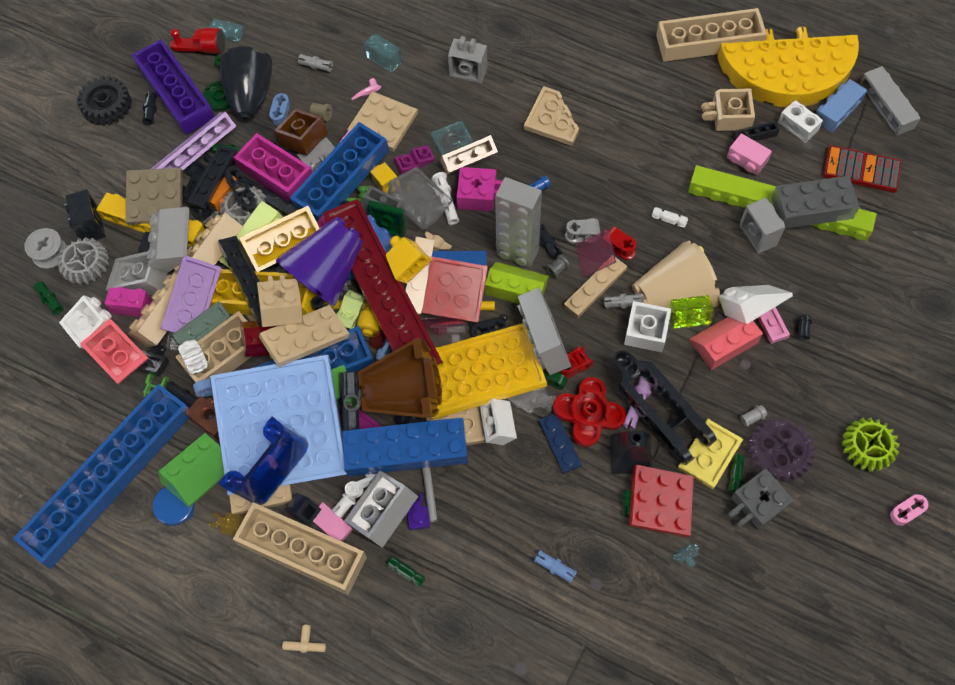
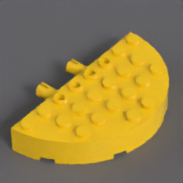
(790, 68)

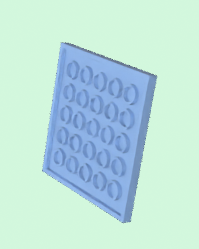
(297, 394)

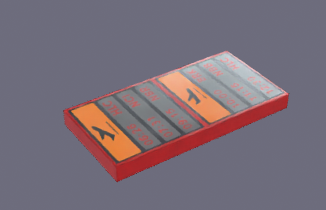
(863, 168)

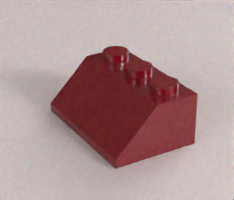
(250, 336)

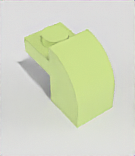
(350, 308)

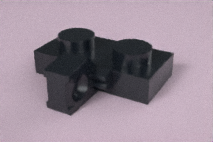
(156, 360)

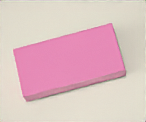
(332, 524)

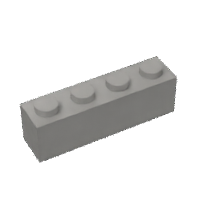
(890, 101)

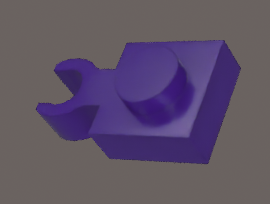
(418, 516)

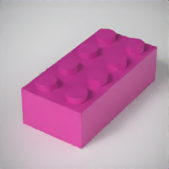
(272, 166)

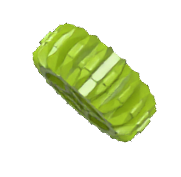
(886, 453)

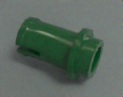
(627, 502)

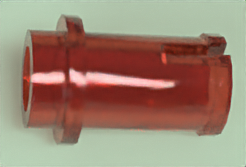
(377, 340)

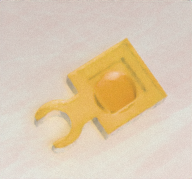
(229, 524)

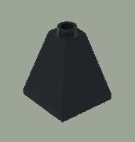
(630, 449)

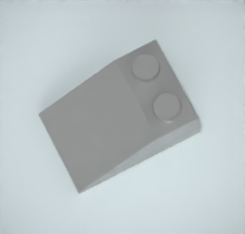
(134, 273)

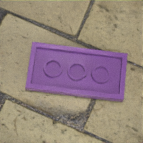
(190, 293)

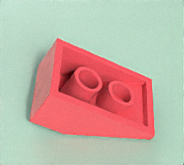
(114, 351)

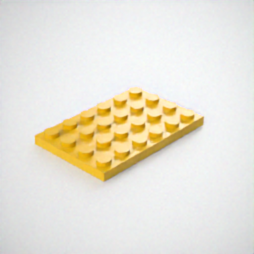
(488, 368)

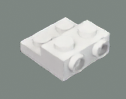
(84, 319)

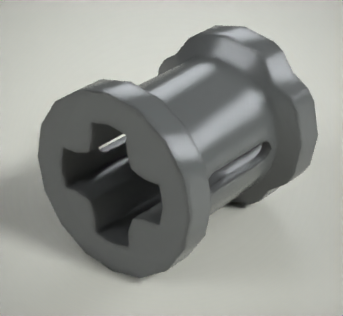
(557, 266)

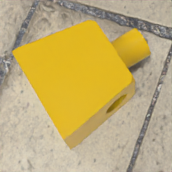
(406, 258)

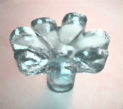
(687, 554)

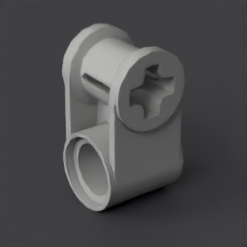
(582, 229)

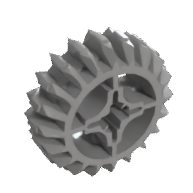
(233, 208)
(72, 265)

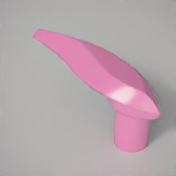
(367, 91)

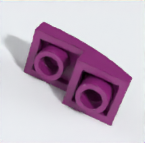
(418, 158)

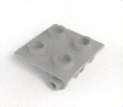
(318, 154)

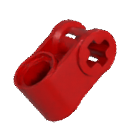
(621, 244)
(579, 362)

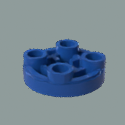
(170, 509)

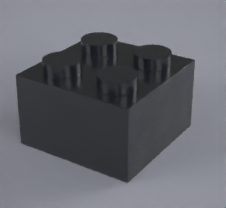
(84, 215)

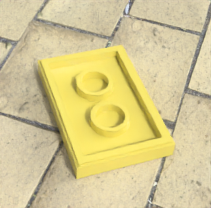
(712, 460)

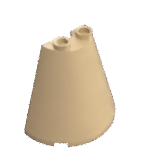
(679, 275)

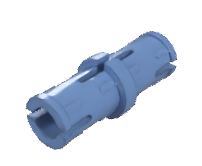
(555, 566)

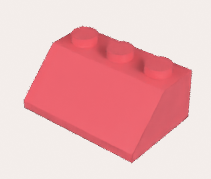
(725, 341)

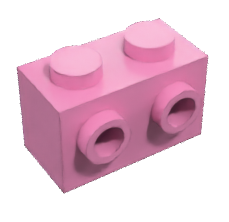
(749, 154)

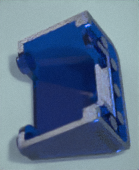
(272, 467)

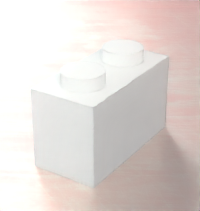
(498, 422)

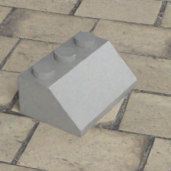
(168, 238)
(381, 508)

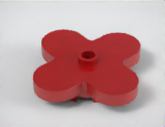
(585, 424)

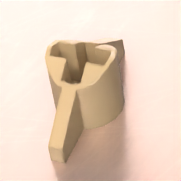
(439, 243)

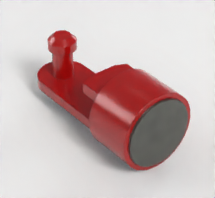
(204, 40)

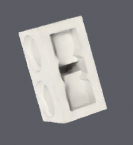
(800, 121)

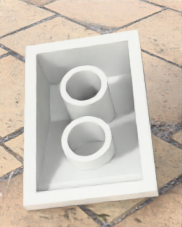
(751, 302)

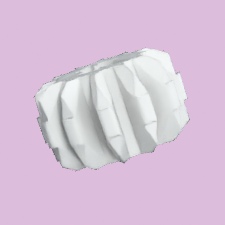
(192, 356)

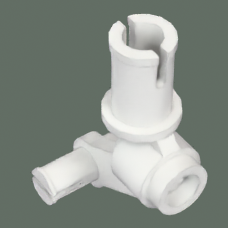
(353, 490)

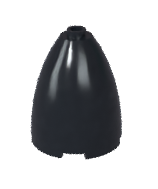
(245, 80)

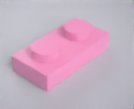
(773, 326)

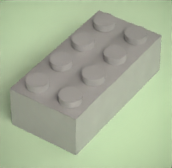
(543, 332)

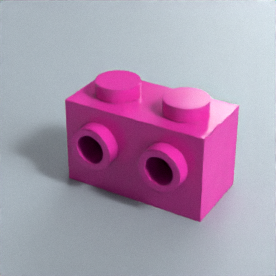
(127, 301)

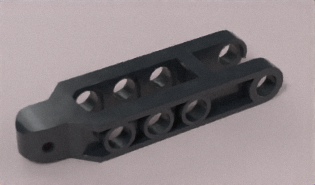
(627, 369)

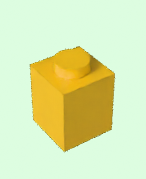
(381, 176)

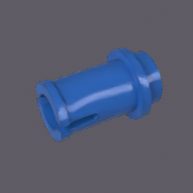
(542, 183)

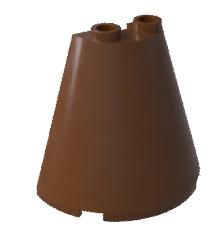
(402, 383)

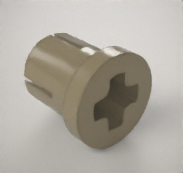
(323, 111)

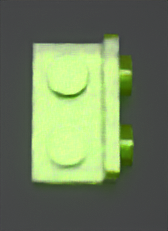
(692, 311)

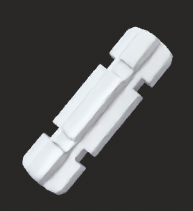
(669, 217)

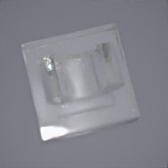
(455, 331)

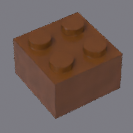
(301, 131)

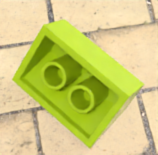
(510, 282)

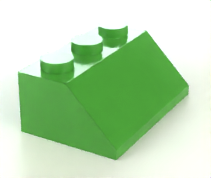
(194, 470)

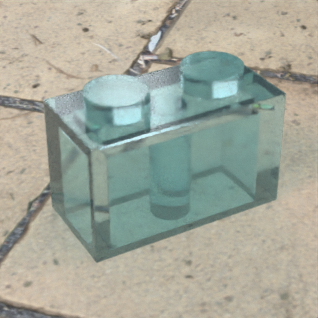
(383, 52)

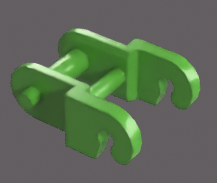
(148, 381)

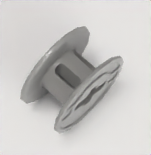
(44, 247)

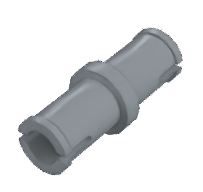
(315, 63)
(622, 301)

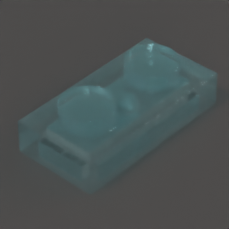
(231, 30)

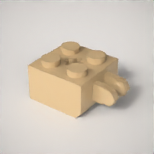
(730, 109)
(279, 302)

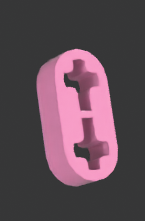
(906, 505)

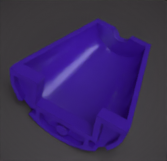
(324, 259)

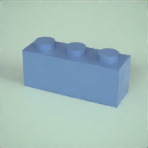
(841, 104)

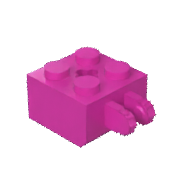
(477, 189)

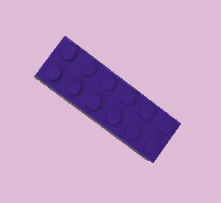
(173, 86)

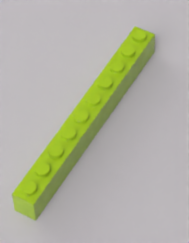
(743, 191)

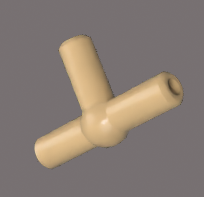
(304, 645)

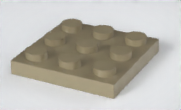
(150, 191)

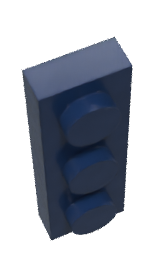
(560, 443)

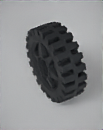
(104, 101)

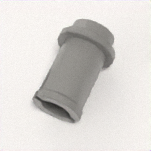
(754, 415)

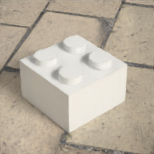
(647, 326)

